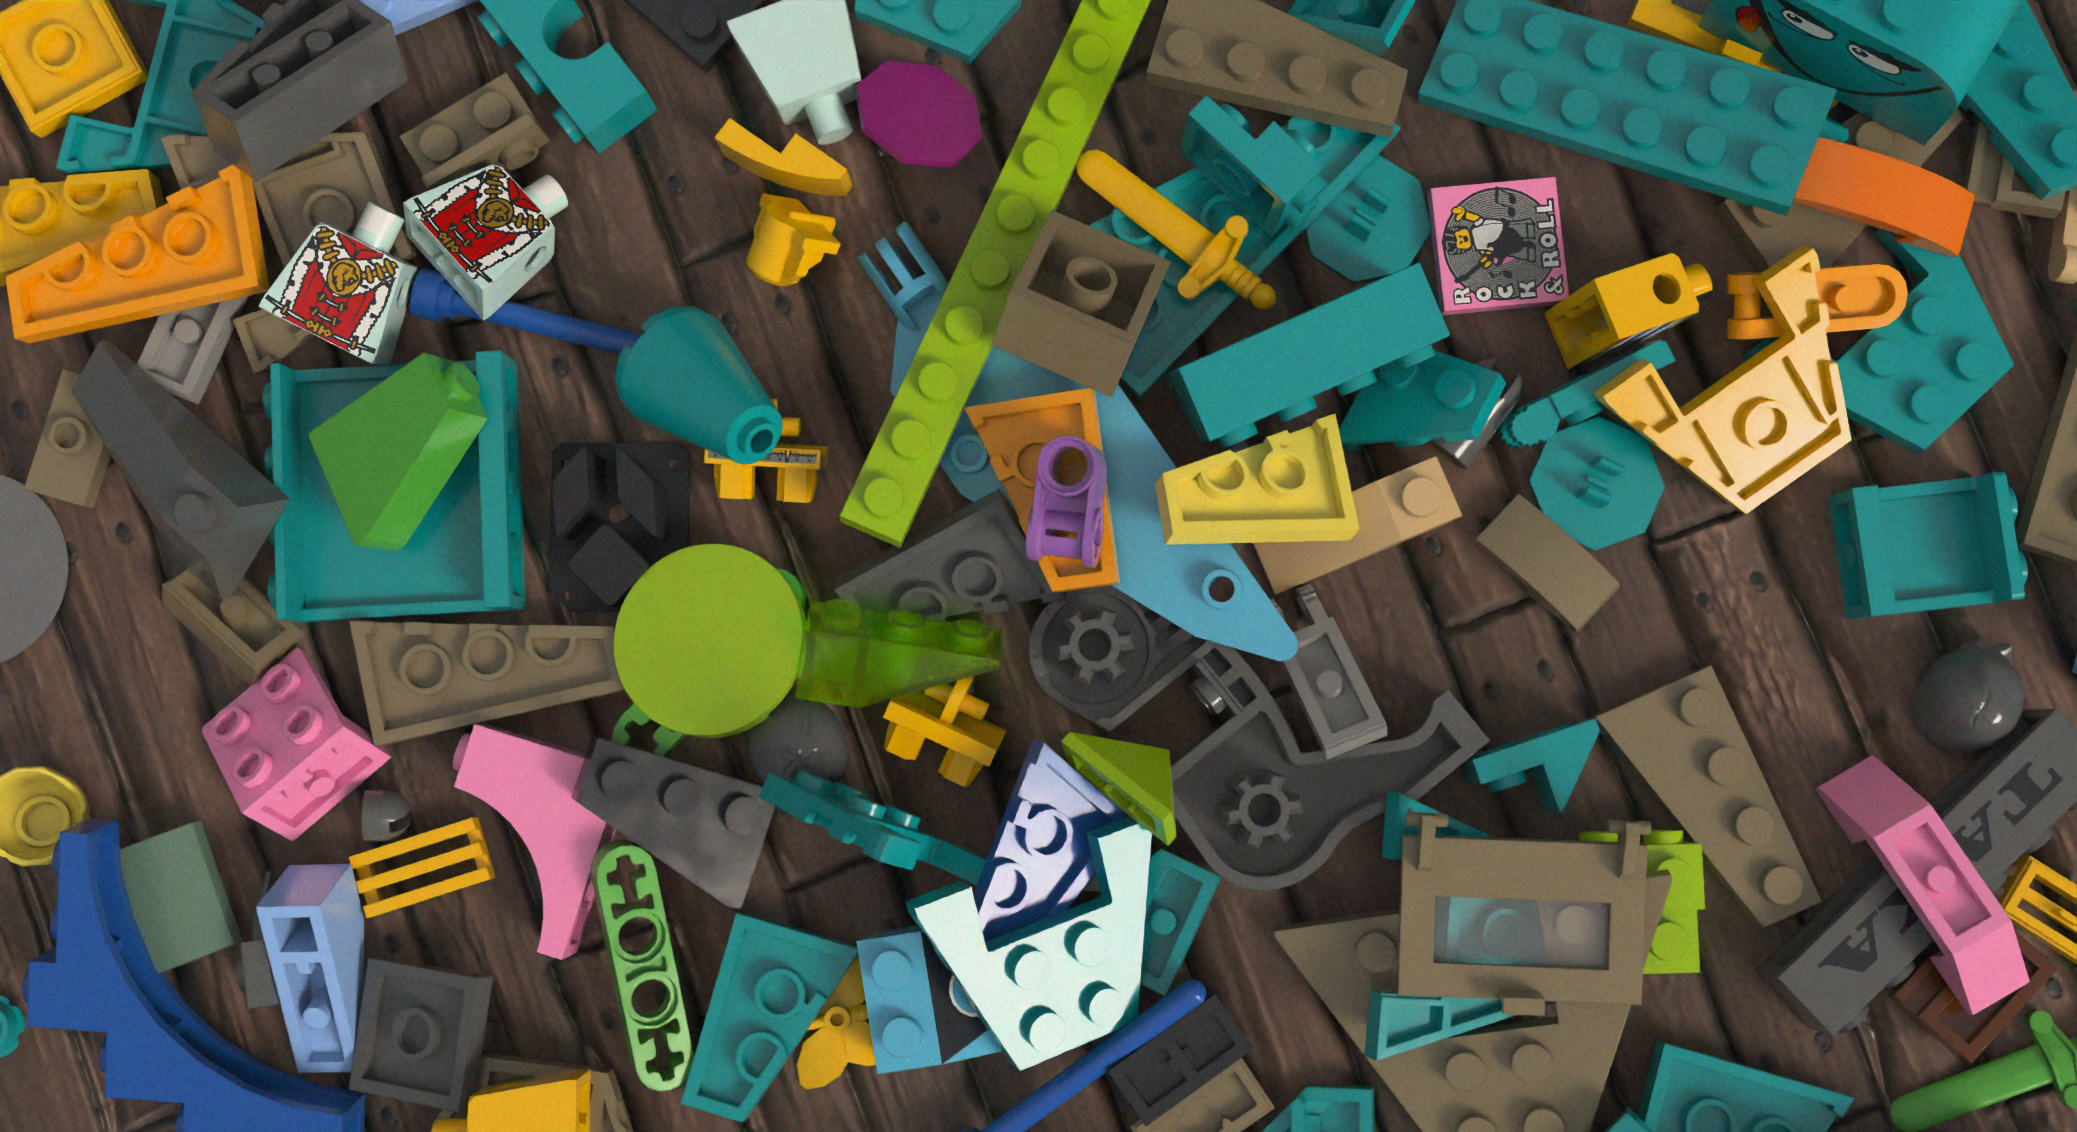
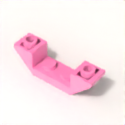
(1937, 879)

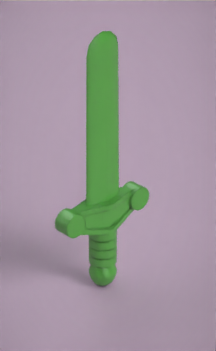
(2047, 1061)

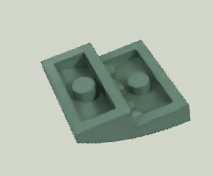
(178, 897)

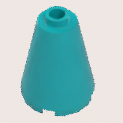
(697, 386)

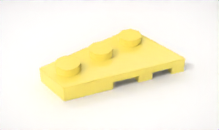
(1271, 492)

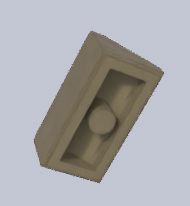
(236, 629)

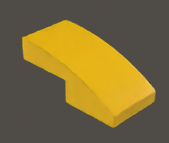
(796, 167)

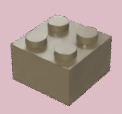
(1080, 303)

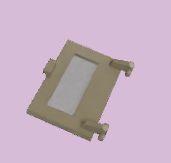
(1522, 917)

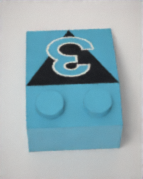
(916, 1004)

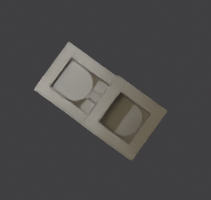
(1548, 562)

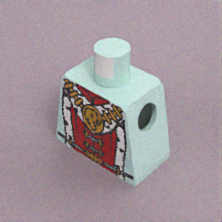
(486, 233)
(348, 286)

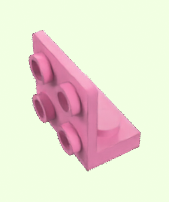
(290, 748)

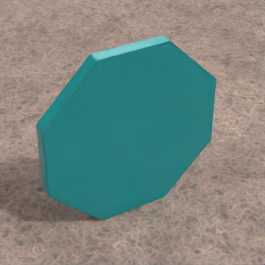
(1371, 224)
(1597, 482)

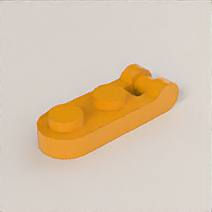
(1855, 298)

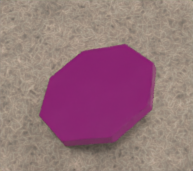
(918, 114)

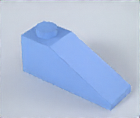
(317, 961)

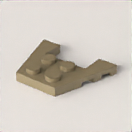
(320, 184)

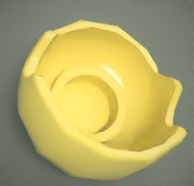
(34, 811)

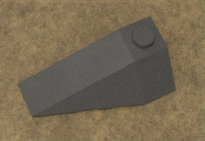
(188, 479)

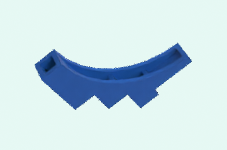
(154, 1041)

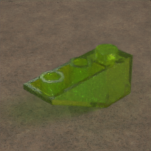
(875, 656)

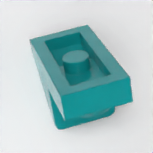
(1360, 22)
(1551, 756)

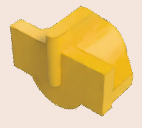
(788, 240)

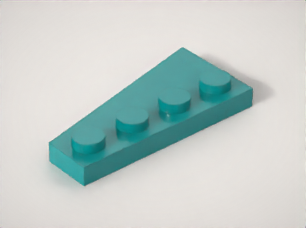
(2028, 106)

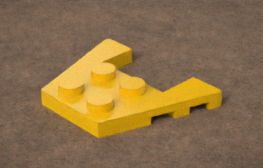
(1764, 417)

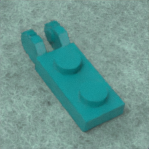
(1574, 399)

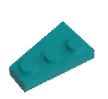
(759, 1011)

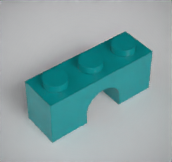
(595, 92)

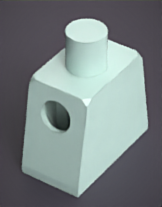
(803, 61)

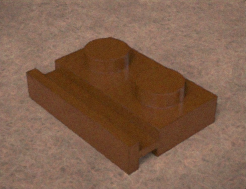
(1943, 1016)

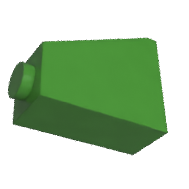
(399, 448)

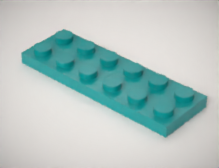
(1629, 99)

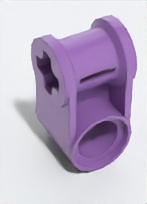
(1067, 507)

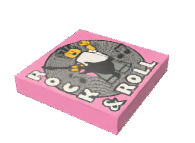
(1497, 246)

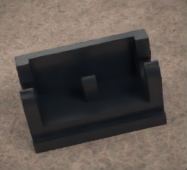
(1180, 1059)

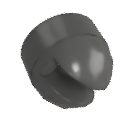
(384, 815)

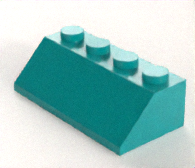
(1308, 355)

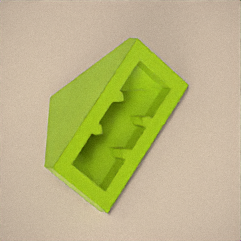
(1129, 776)

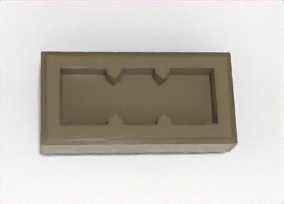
(70, 452)
(1221, 1105)

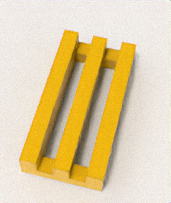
(371, 883)
(2018, 889)

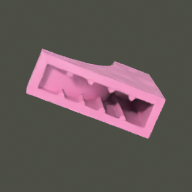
(533, 790)

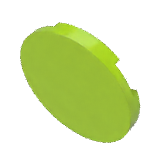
(709, 640)

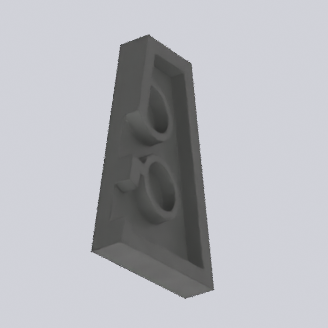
(953, 567)

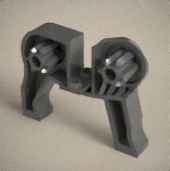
(1244, 789)

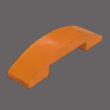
(1887, 195)

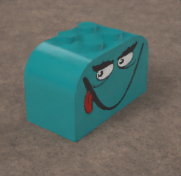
(1885, 57)

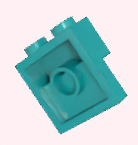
(1265, 177)

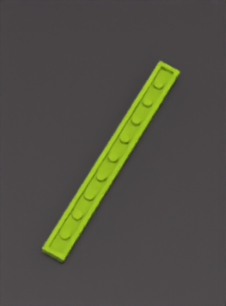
(972, 305)

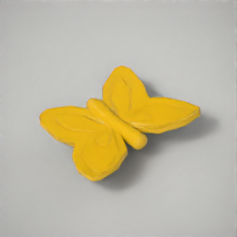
(842, 1034)

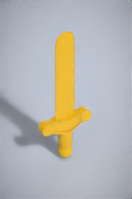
(1208, 254)

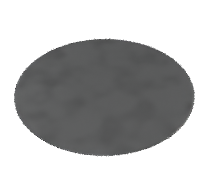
(31, 567)

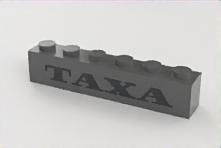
(1869, 930)

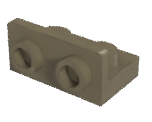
(476, 132)

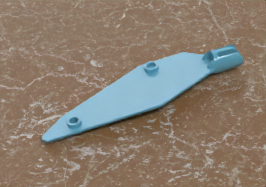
(1160, 576)

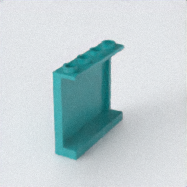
(462, 552)

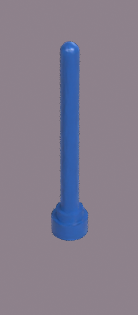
(436, 299)
(1099, 1059)

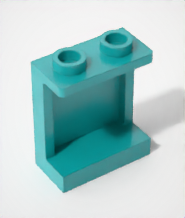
(1927, 546)

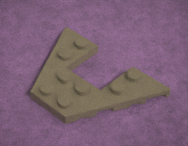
(1484, 1079)

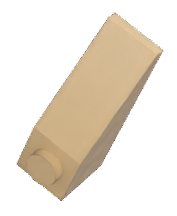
(1386, 515)

